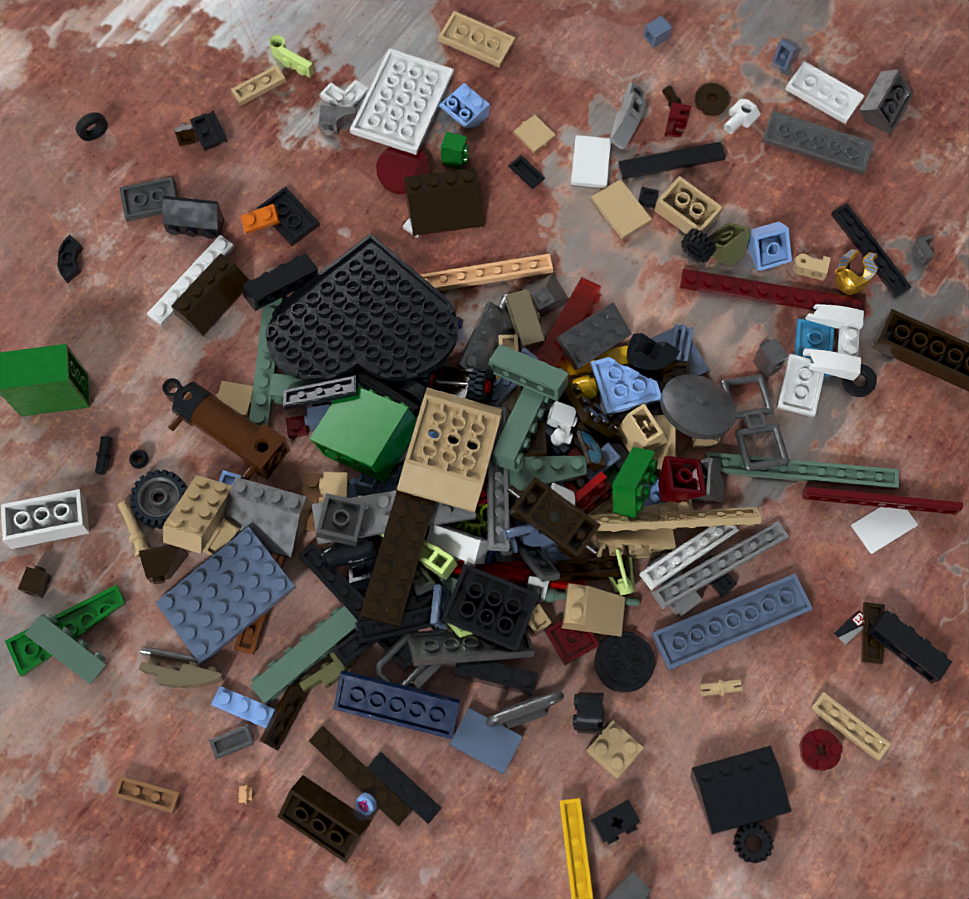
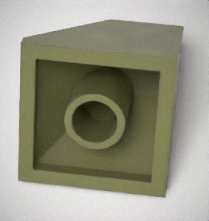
(730, 243)

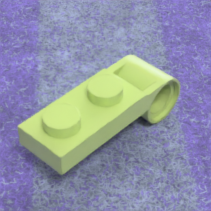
(288, 58)

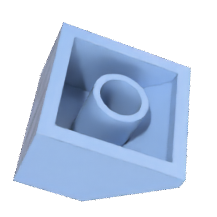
(770, 246)

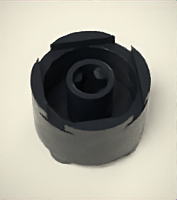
(589, 712)

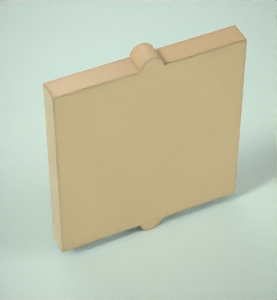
(534, 133)
(236, 396)

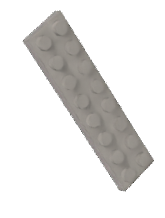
(379, 508)

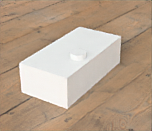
(44, 519)

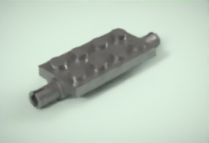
(484, 338)

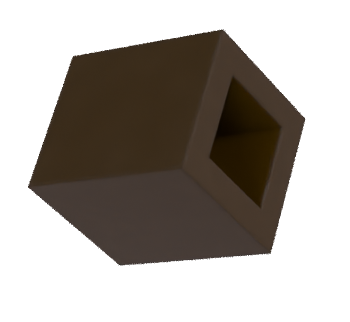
(34, 581)

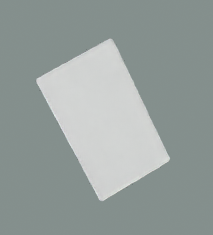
(883, 527)

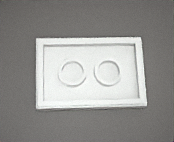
(590, 161)
(800, 387)

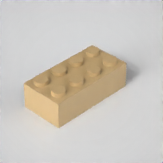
(197, 514)

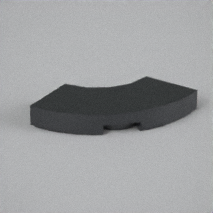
(68, 257)

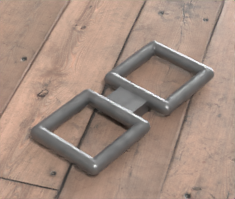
(756, 424)

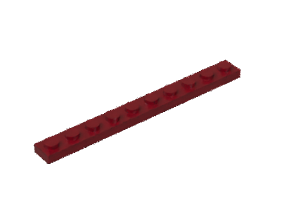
(764, 291)

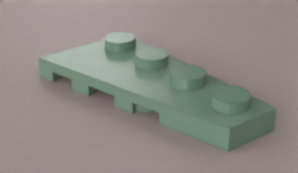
(547, 469)

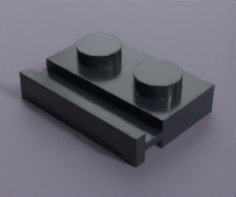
(208, 130)

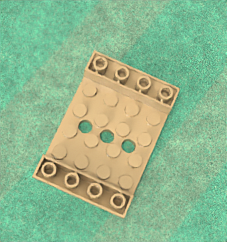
(448, 470)

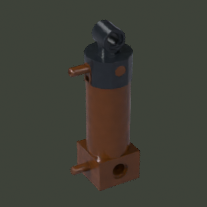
(258, 446)

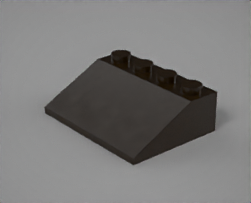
(443, 201)

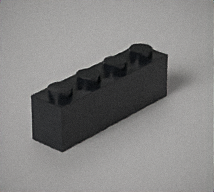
(279, 282)
(909, 646)
(498, 675)

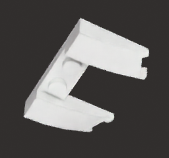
(845, 361)

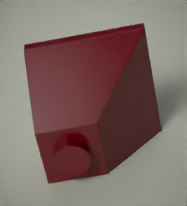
(681, 479)

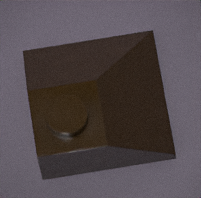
(162, 562)

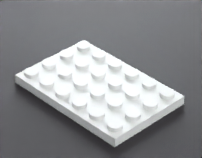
(402, 101)

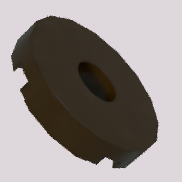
(712, 90)

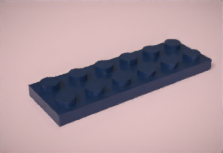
(396, 704)

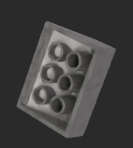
(270, 512)

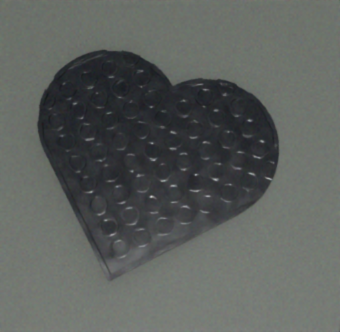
(366, 315)

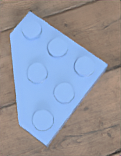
(622, 386)

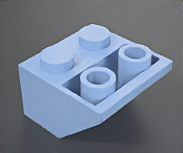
(466, 107)

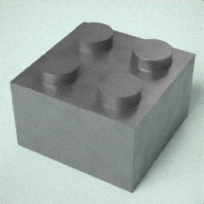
(341, 519)

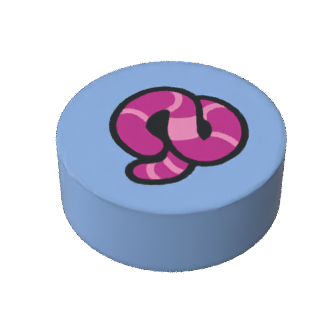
(365, 804)

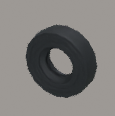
(88, 120)
(856, 391)

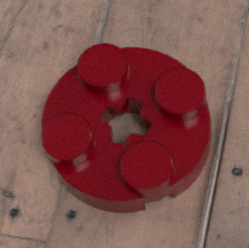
(831, 747)

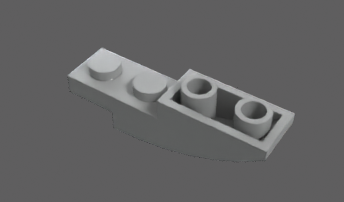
(629, 116)

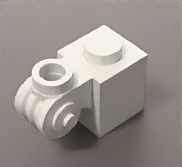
(563, 418)

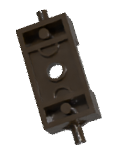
(535, 506)

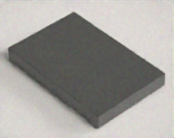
(145, 198)

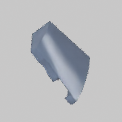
(367, 485)

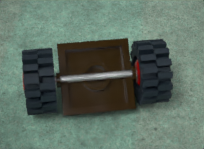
(463, 382)

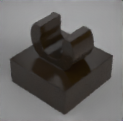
(185, 134)

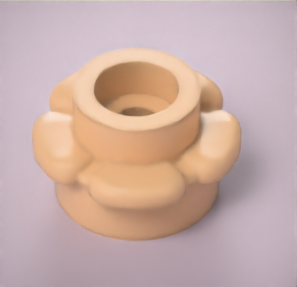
(245, 794)

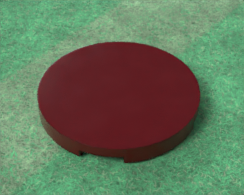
(397, 164)

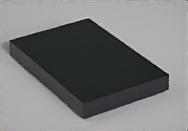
(294, 218)

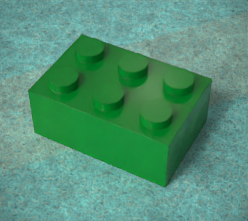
(634, 482)

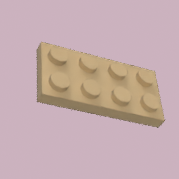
(476, 39)

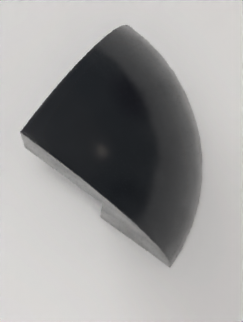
(648, 354)

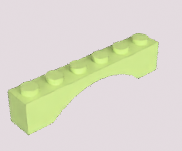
(436, 560)

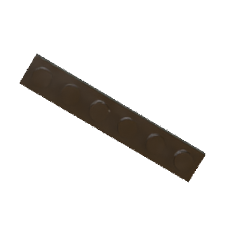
(360, 775)

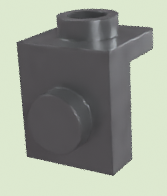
(922, 250)

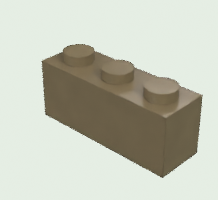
(525, 319)

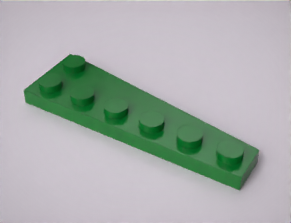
(79, 619)

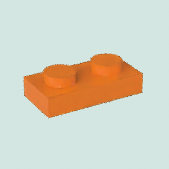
(260, 219)

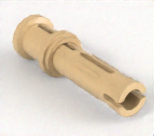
(137, 537)

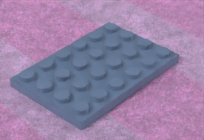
(225, 595)

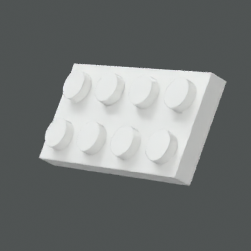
(824, 92)

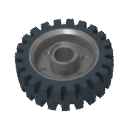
(149, 489)

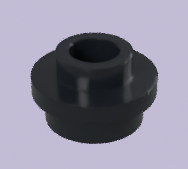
(135, 455)

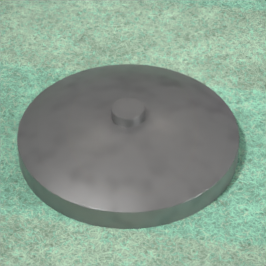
(698, 407)

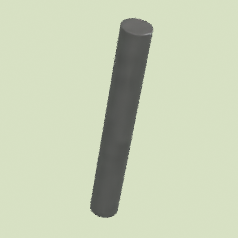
(168, 654)

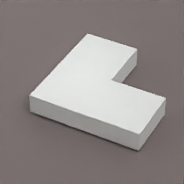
(349, 98)

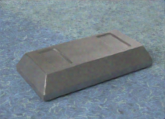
(231, 742)

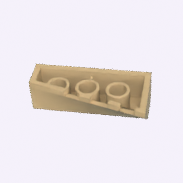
(635, 544)

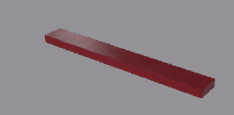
(882, 500)

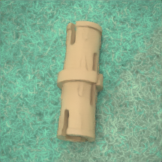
(720, 687)

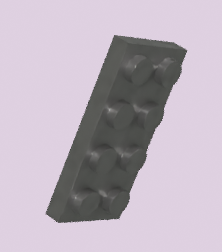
(593, 336)

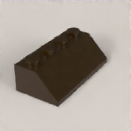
(210, 295)
(324, 818)

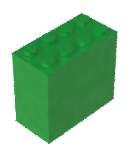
(43, 380)
(365, 433)

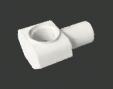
(739, 116)

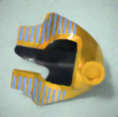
(847, 280)

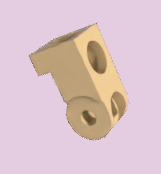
(811, 267)

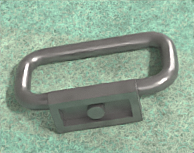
(417, 677)
(524, 711)

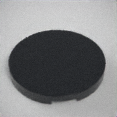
(624, 662)

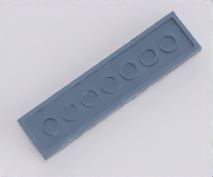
(731, 622)

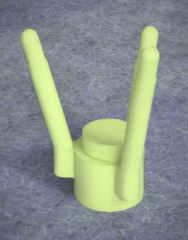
(626, 584)

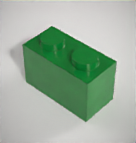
(454, 151)

